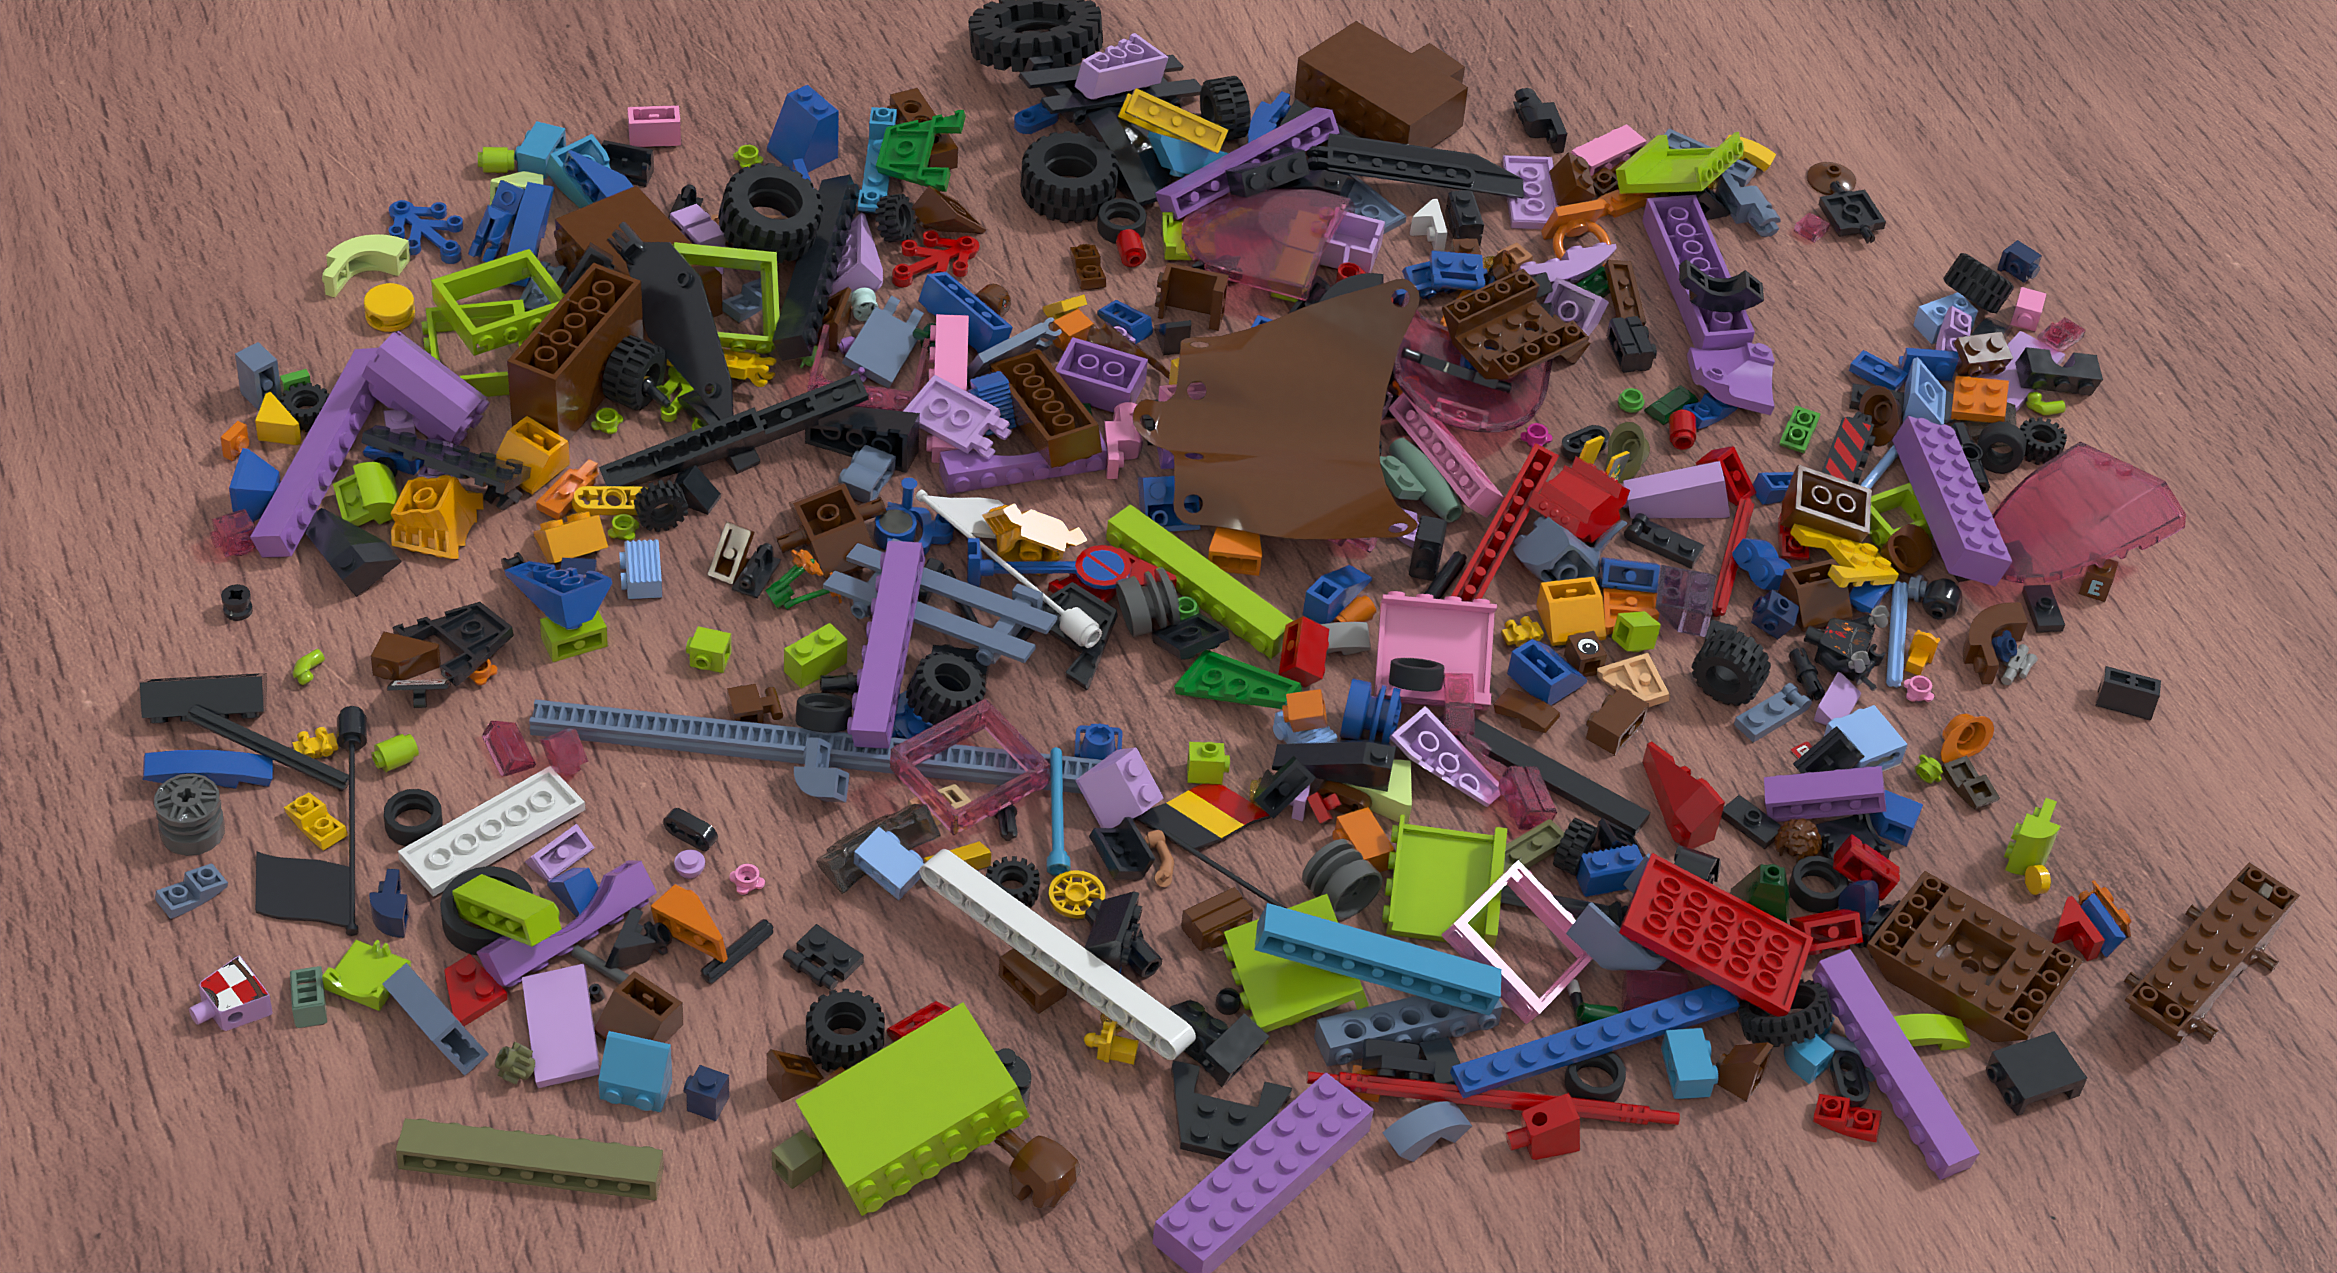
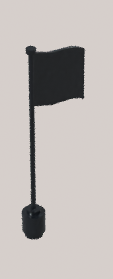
(314, 887)

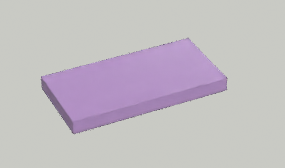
(1539, 195)
(2016, 394)
(561, 1025)

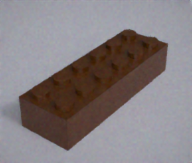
(1049, 410)

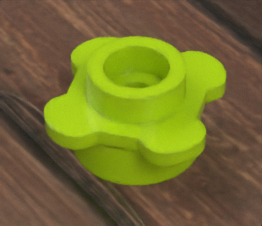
(747, 156)
(607, 420)
(623, 527)
(1928, 769)

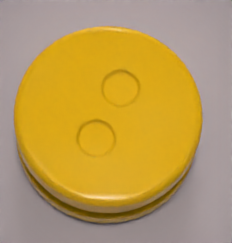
(389, 307)

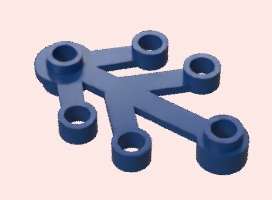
(405, 212)

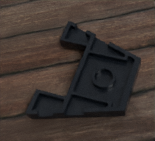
(1074, 596)
(468, 630)
(1215, 1124)

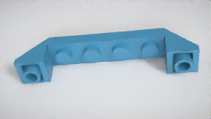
(875, 184)

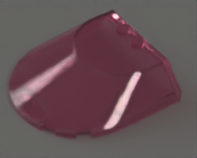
(1267, 237)
(1460, 400)

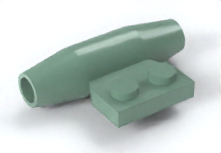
(1414, 476)

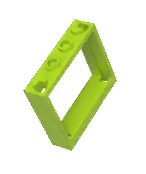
(746, 260)
(485, 277)
(479, 314)

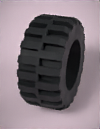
(1068, 156)
(775, 189)

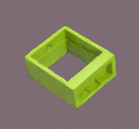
(1899, 496)

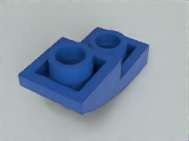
(1709, 410)
(1868, 596)

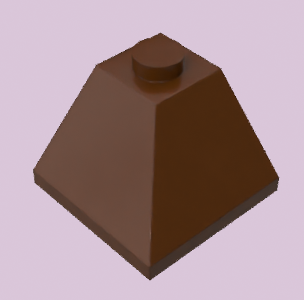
(944, 213)

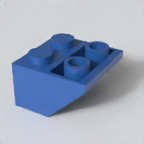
(1157, 502)
(1543, 672)

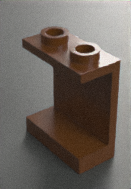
(1192, 291)

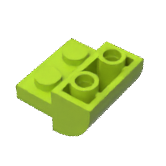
(367, 494)
(2033, 839)

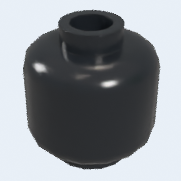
(1942, 599)

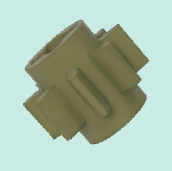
(515, 1063)

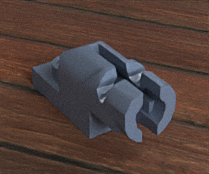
(1748, 205)

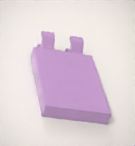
(958, 417)

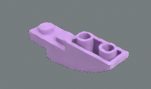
(1574, 264)

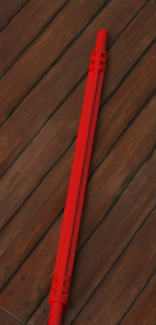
(1494, 1098)

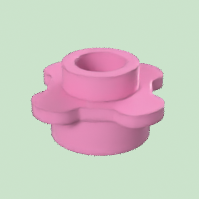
(1919, 689)
(747, 878)

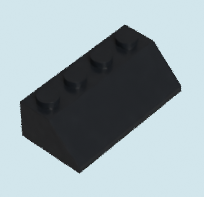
(217, 694)

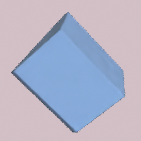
(1923, 395)

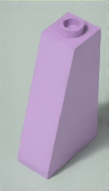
(1680, 493)

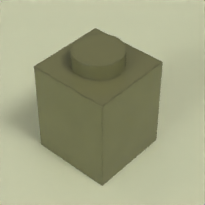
(797, 1159)

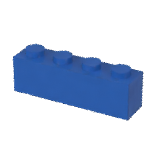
(946, 296)

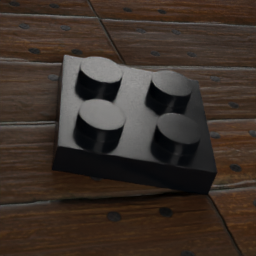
(1190, 636)

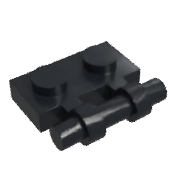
(827, 951)

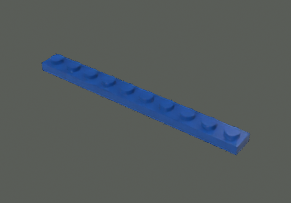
(1592, 1039)

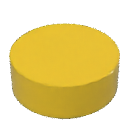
(2037, 879)

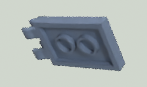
(883, 344)
(1013, 347)

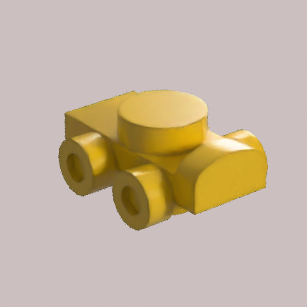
(1521, 634)
(318, 746)

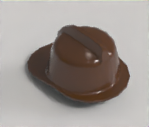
(1885, 413)
(1907, 549)

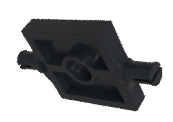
(1852, 212)

